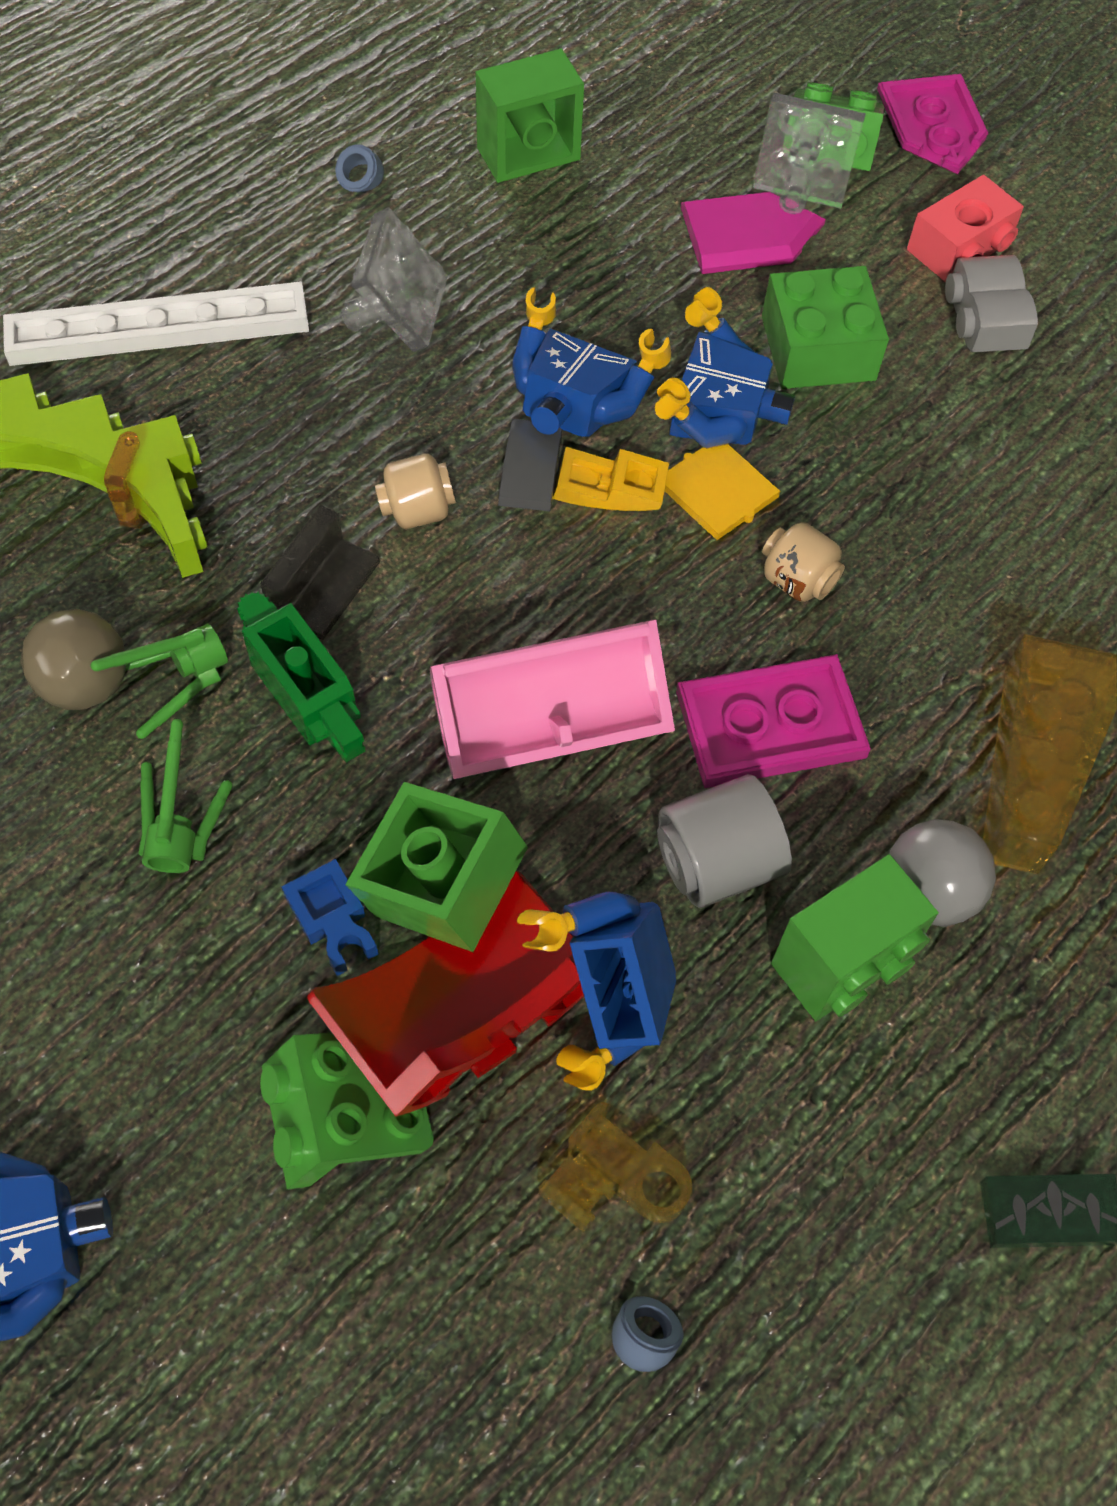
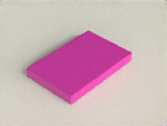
(772, 720)

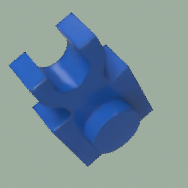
(328, 911)

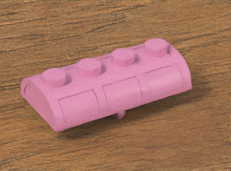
(552, 699)

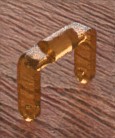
(116, 484)

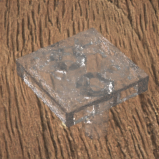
(807, 152)
(396, 283)

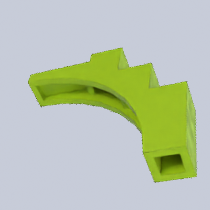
(78, 444)

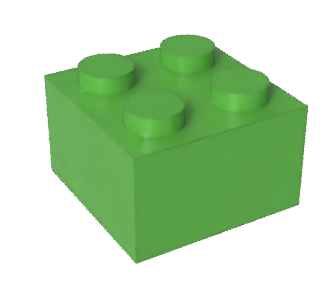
(529, 115)
(824, 327)
(438, 865)
(854, 938)

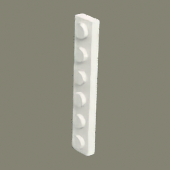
(154, 323)

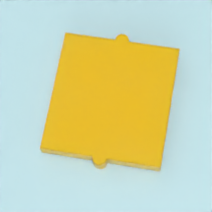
(719, 489)

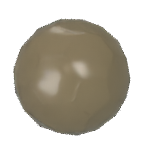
(59, 658)

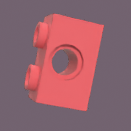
(965, 224)

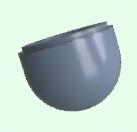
(354, 156)
(637, 1348)

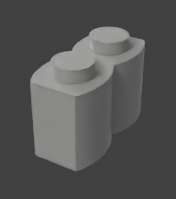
(992, 303)

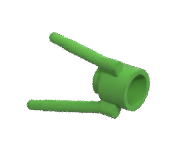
(193, 653)
(168, 840)

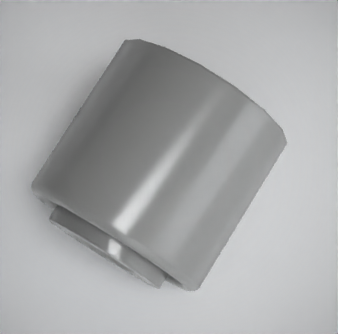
(723, 841)

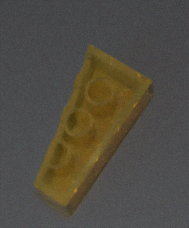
(1047, 740)

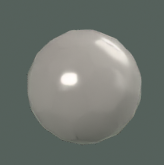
(948, 867)

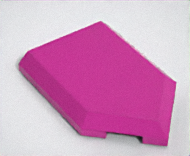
(935, 119)
(746, 231)

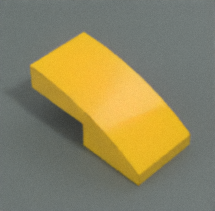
(625, 484)

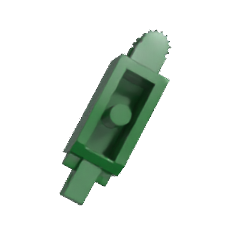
(301, 674)

